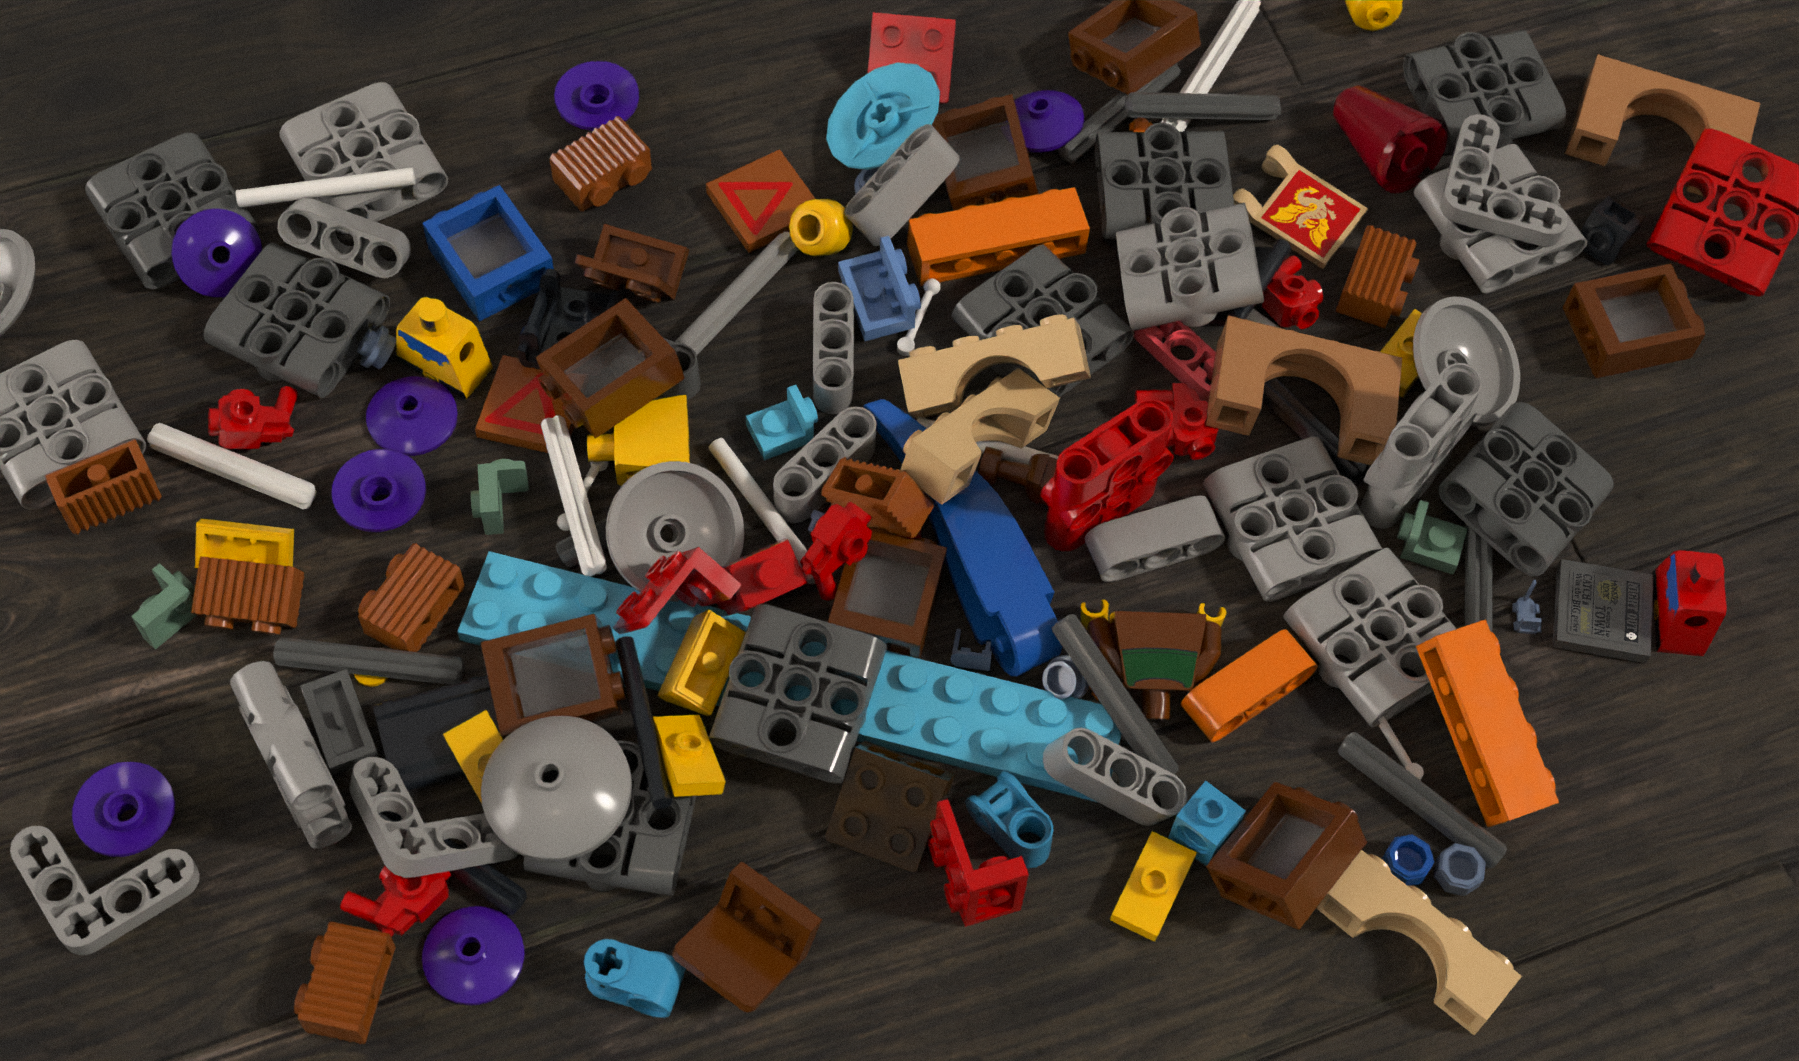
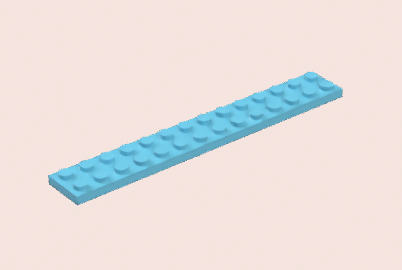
(912, 709)

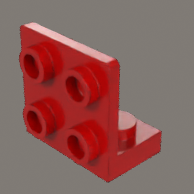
(914, 41)
(688, 575)
(979, 893)

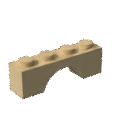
(938, 379)
(947, 454)
(1467, 973)

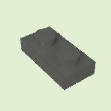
(339, 721)

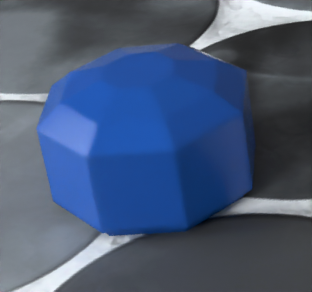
(1409, 859)

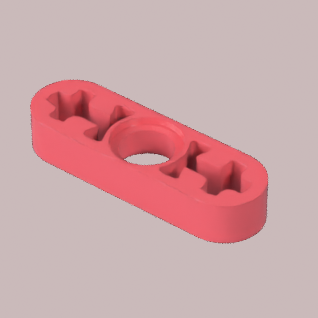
(1184, 370)

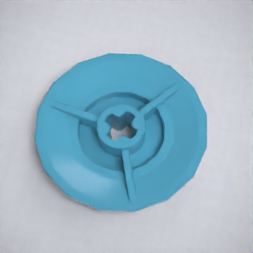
(881, 114)

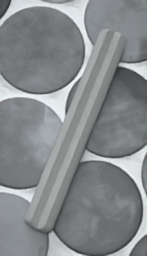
(739, 293)

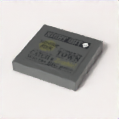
(1603, 611)

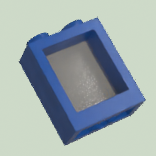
(488, 252)

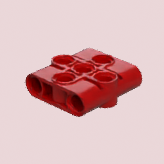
(1748, 251)
(1107, 473)

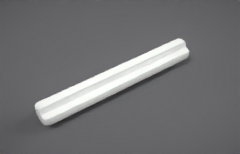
(232, 466)
(573, 496)

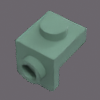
(494, 479)

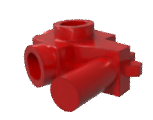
(1291, 297)
(1189, 414)
(245, 423)
(838, 539)
(401, 903)

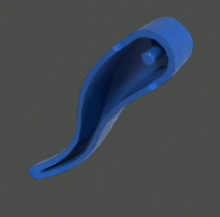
(988, 562)

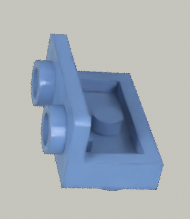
(880, 291)

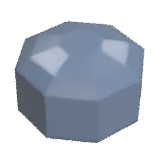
(1459, 869)

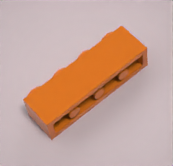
(996, 234)
(1487, 723)

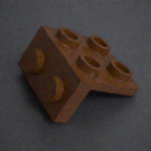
(637, 261)
(748, 939)

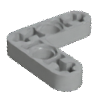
(1476, 191)
(424, 842)
(84, 906)

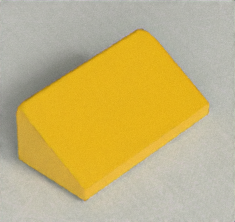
(702, 663)

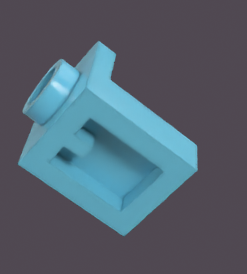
(783, 424)

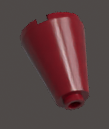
(1390, 137)

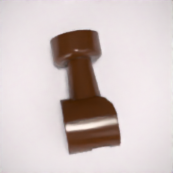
(1031, 475)

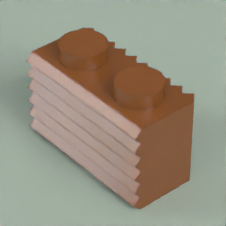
(601, 164)
(1376, 277)
(103, 486)
(884, 494)
(248, 594)
(411, 599)
(345, 982)

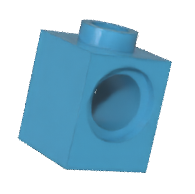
(1206, 822)

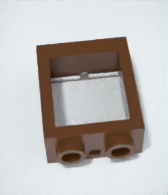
(1134, 41)
(990, 153)
(1633, 320)
(609, 368)
(891, 591)
(554, 673)
(1287, 854)

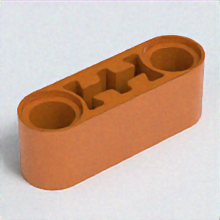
(1249, 685)

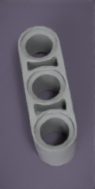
(902, 184)
(324, 242)
(836, 330)
(829, 446)
(1154, 538)
(1136, 777)

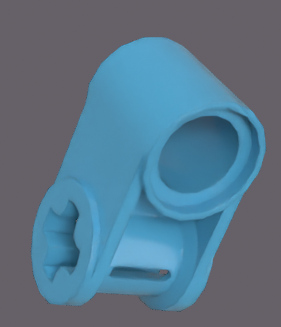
(1009, 811)
(641, 977)

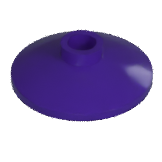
(596, 83)
(1049, 119)
(200, 236)
(414, 430)
(377, 474)
(113, 792)
(476, 977)

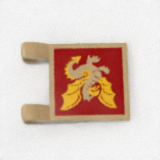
(1303, 209)

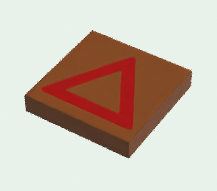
(759, 199)
(518, 407)

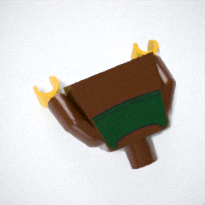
(1157, 651)

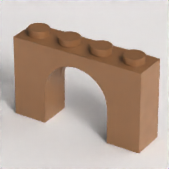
(1622, 90)
(1357, 378)

